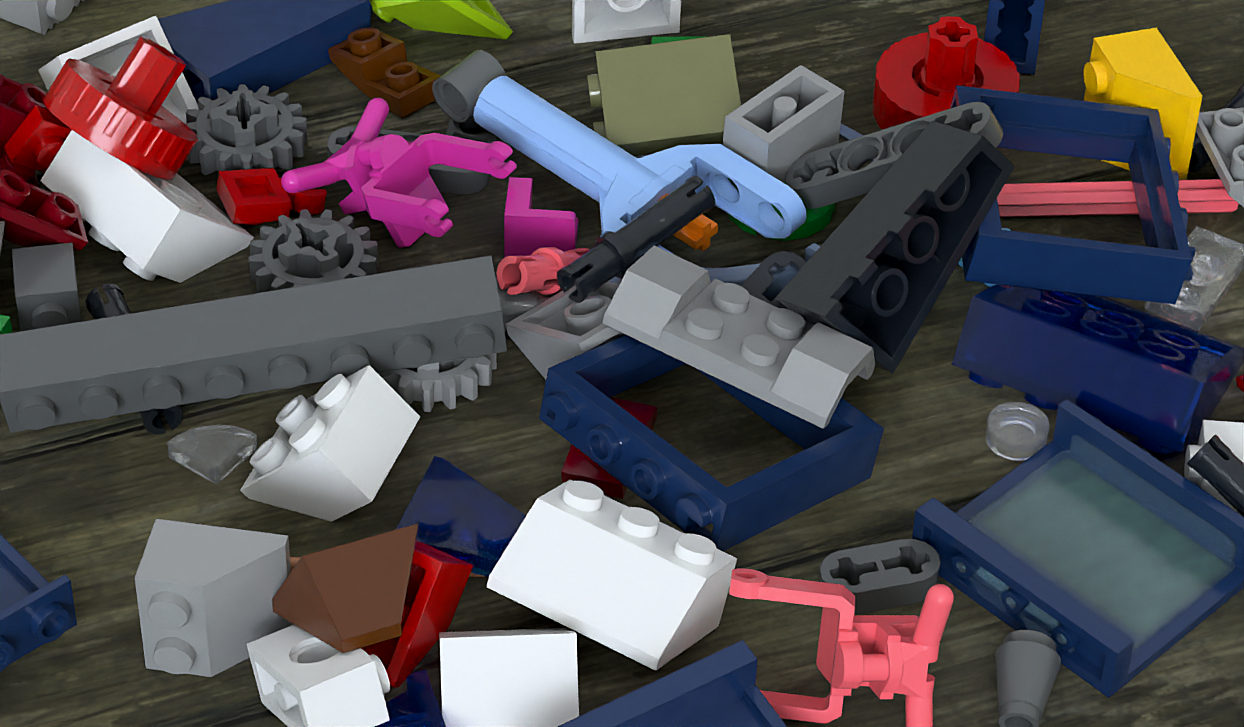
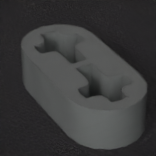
(881, 574)

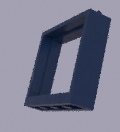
(1075, 264)
(581, 412)

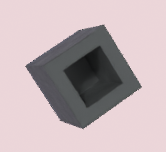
(46, 286)

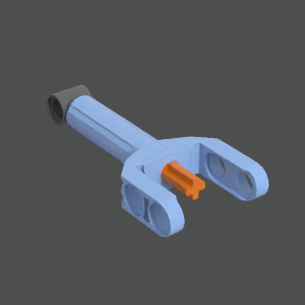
(608, 172)

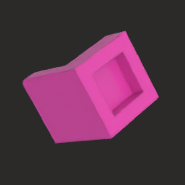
(534, 228)

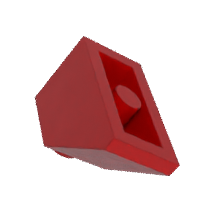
(429, 607)

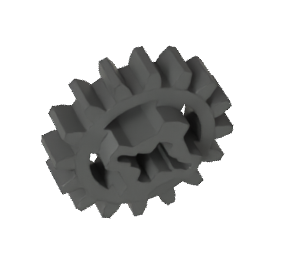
(246, 131)
(310, 252)

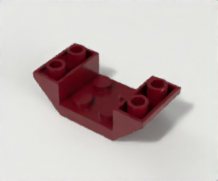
(29, 212)

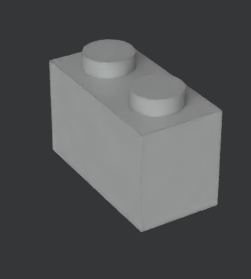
(786, 122)

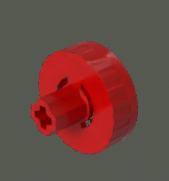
(937, 62)
(126, 110)

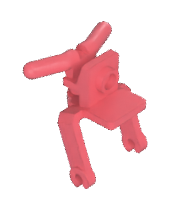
(858, 650)

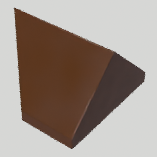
(350, 591)

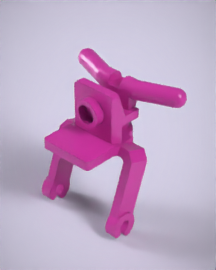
(393, 175)

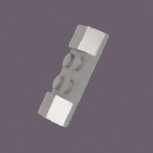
(737, 336)

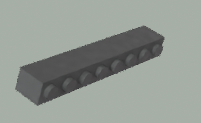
(250, 343)

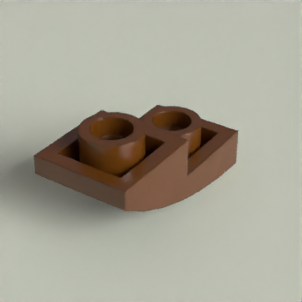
(381, 70)

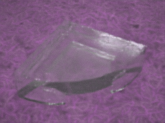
(213, 450)

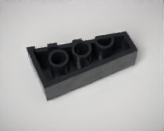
(901, 242)

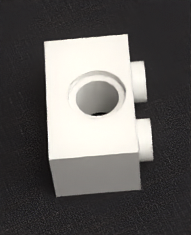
(316, 684)

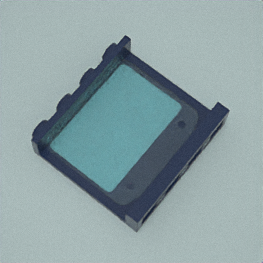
(1092, 550)

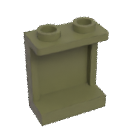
(665, 93)

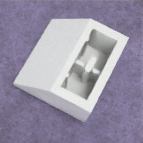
(332, 447)

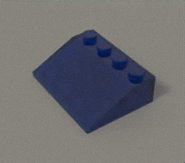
(1102, 357)

